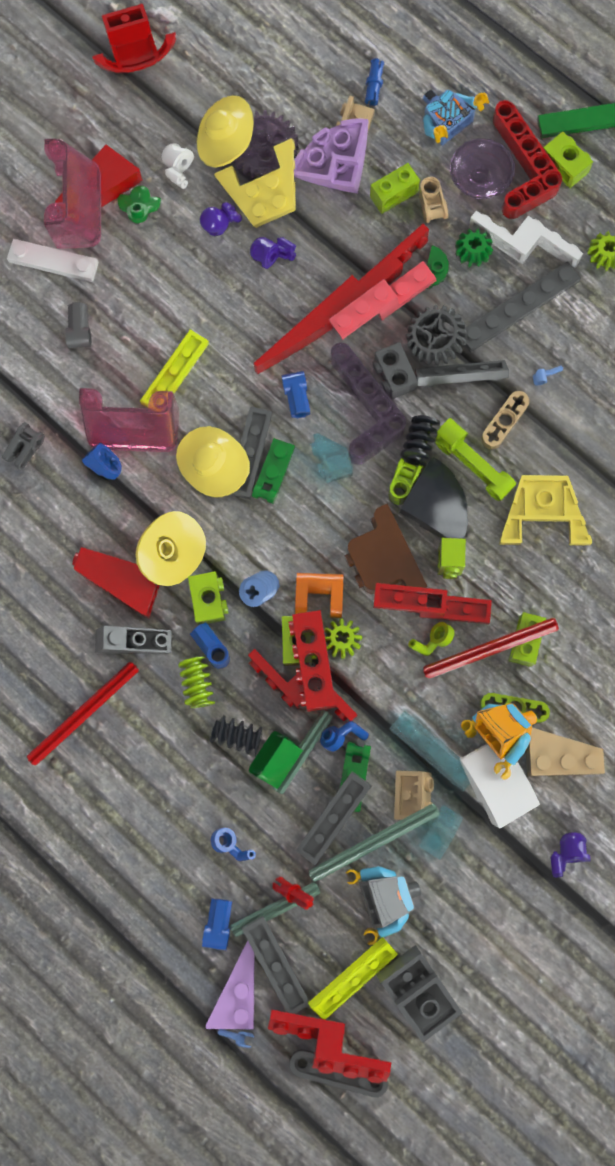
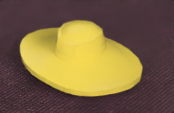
(225, 131)
(212, 461)
(170, 549)

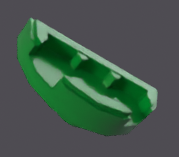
(438, 265)

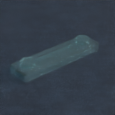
(430, 749)

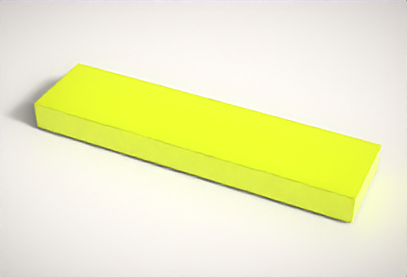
(177, 366)
(352, 979)

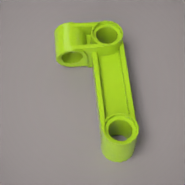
(451, 440)

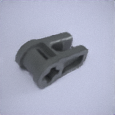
(21, 439)

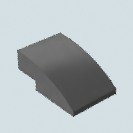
(419, 993)

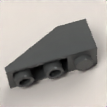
(132, 640)

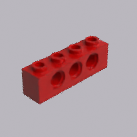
(312, 623)

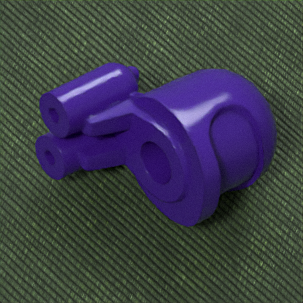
(216, 220)
(268, 251)
(572, 850)

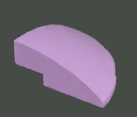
(335, 156)

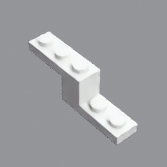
(526, 239)

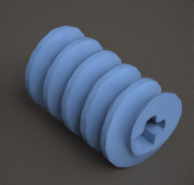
(259, 588)

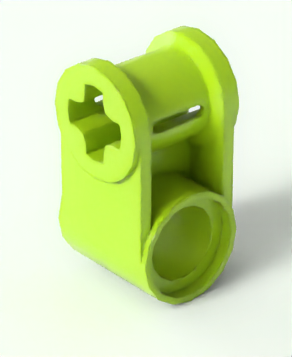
(404, 478)

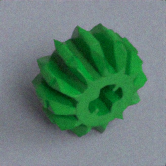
(473, 239)

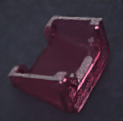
(77, 218)
(131, 428)

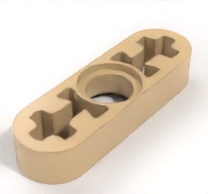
(504, 411)

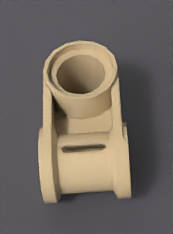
(433, 203)

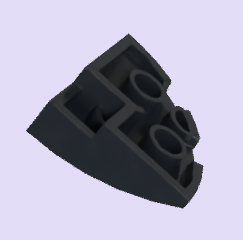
(438, 502)

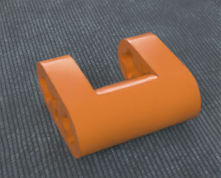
(319, 584)

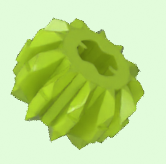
(603, 251)
(343, 630)

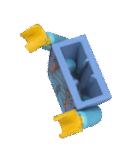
(450, 113)

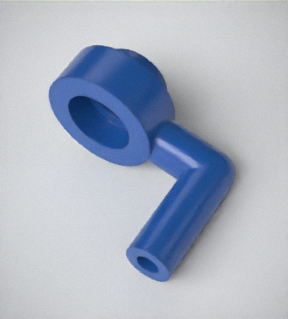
(334, 737)
(229, 845)

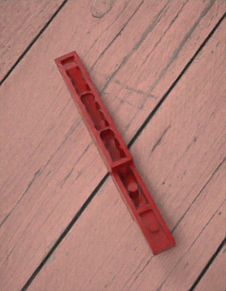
(318, 322)

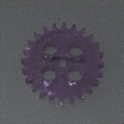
(263, 143)

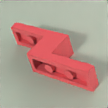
(382, 300)

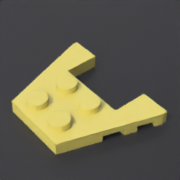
(268, 195)
(545, 500)

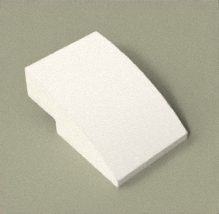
(501, 798)

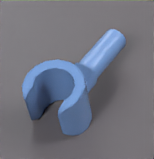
(540, 376)
(238, 1037)

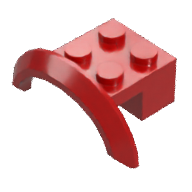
(132, 41)

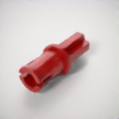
(293, 893)

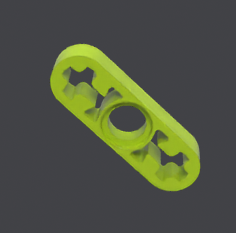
(497, 698)

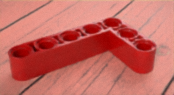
(528, 159)

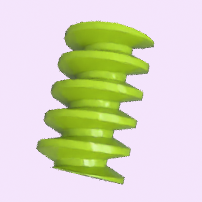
(195, 682)

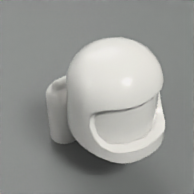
(177, 161)

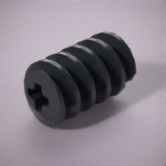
(417, 439)
(236, 734)

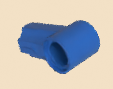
(295, 389)
(210, 644)
(217, 930)

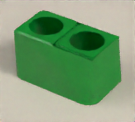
(275, 759)

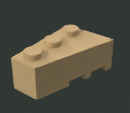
(561, 756)

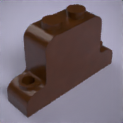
(383, 555)

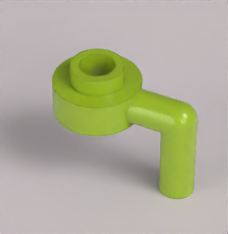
(440, 635)

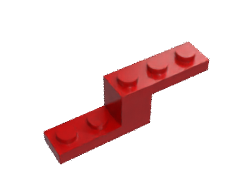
(432, 603)
(292, 688)
(328, 1046)

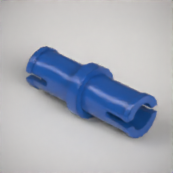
(374, 82)

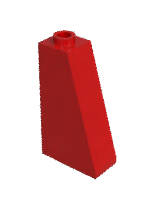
(117, 175)
(118, 578)

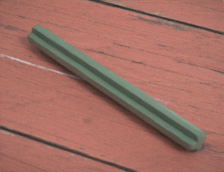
(374, 842)

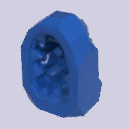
(103, 462)

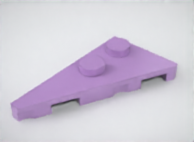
(236, 1001)

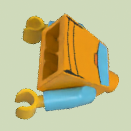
(504, 731)

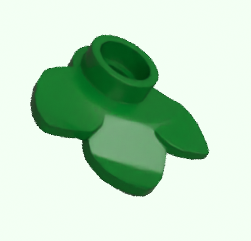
(138, 204)

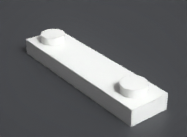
(52, 260)

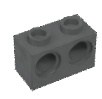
(400, 369)

